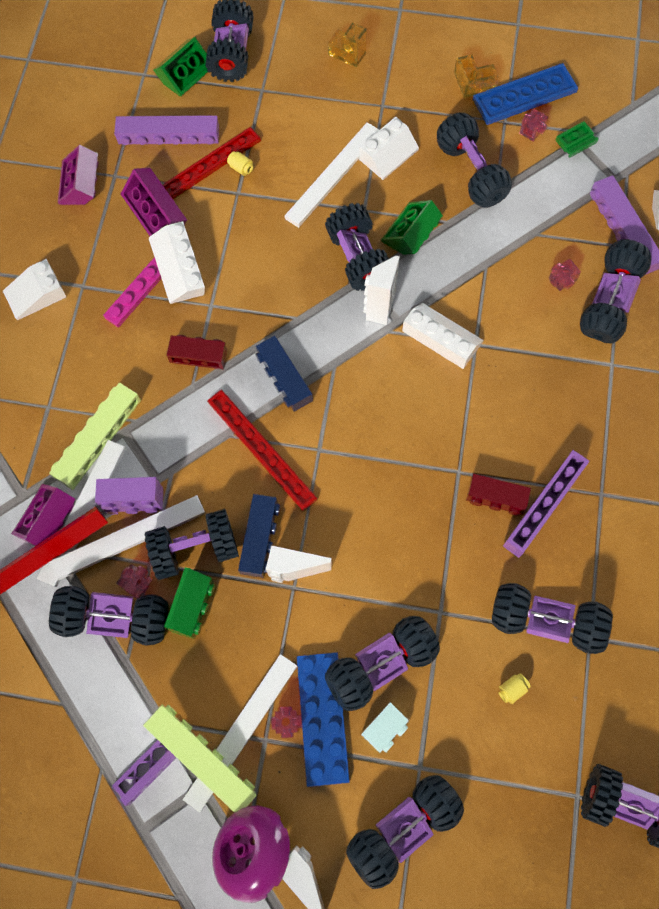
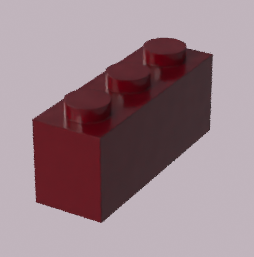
(197, 352)
(498, 494)

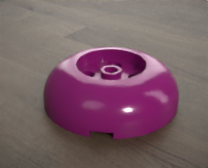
(235, 850)

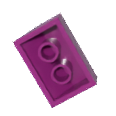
(78, 177)
(43, 515)

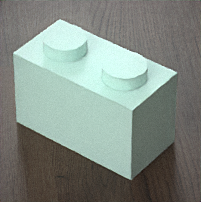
(385, 728)

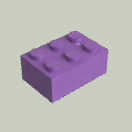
(129, 495)

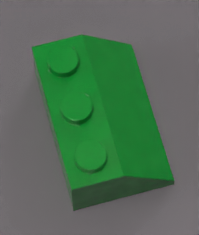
(183, 67)
(412, 227)
(190, 603)

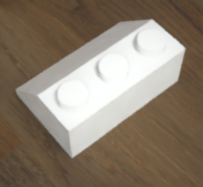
(388, 148)

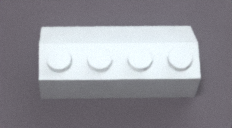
(177, 263)
(381, 291)
(441, 335)

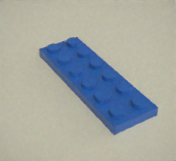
(525, 93)
(321, 723)

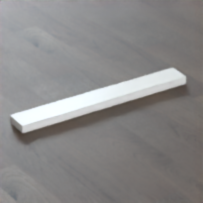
(329, 178)
(103, 469)
(125, 538)
(245, 725)

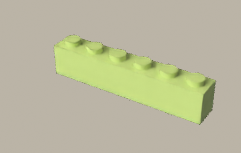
(93, 438)
(199, 759)

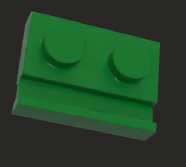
(576, 139)

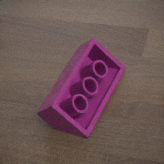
(150, 201)

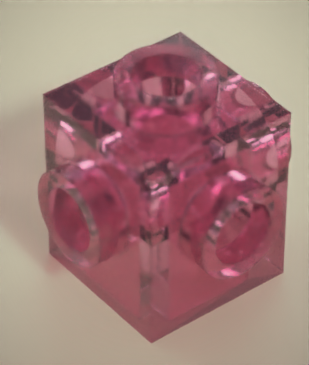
(533, 124)
(564, 275)
(134, 580)
(295, 722)

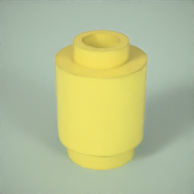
(240, 163)
(514, 688)

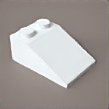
(34, 290)
(292, 564)
(302, 878)

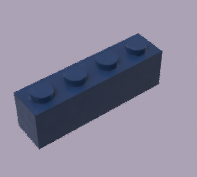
(284, 374)
(258, 535)

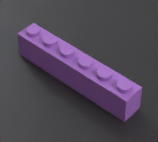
(166, 130)
(622, 216)
(546, 504)

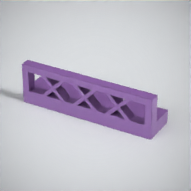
(144, 781)

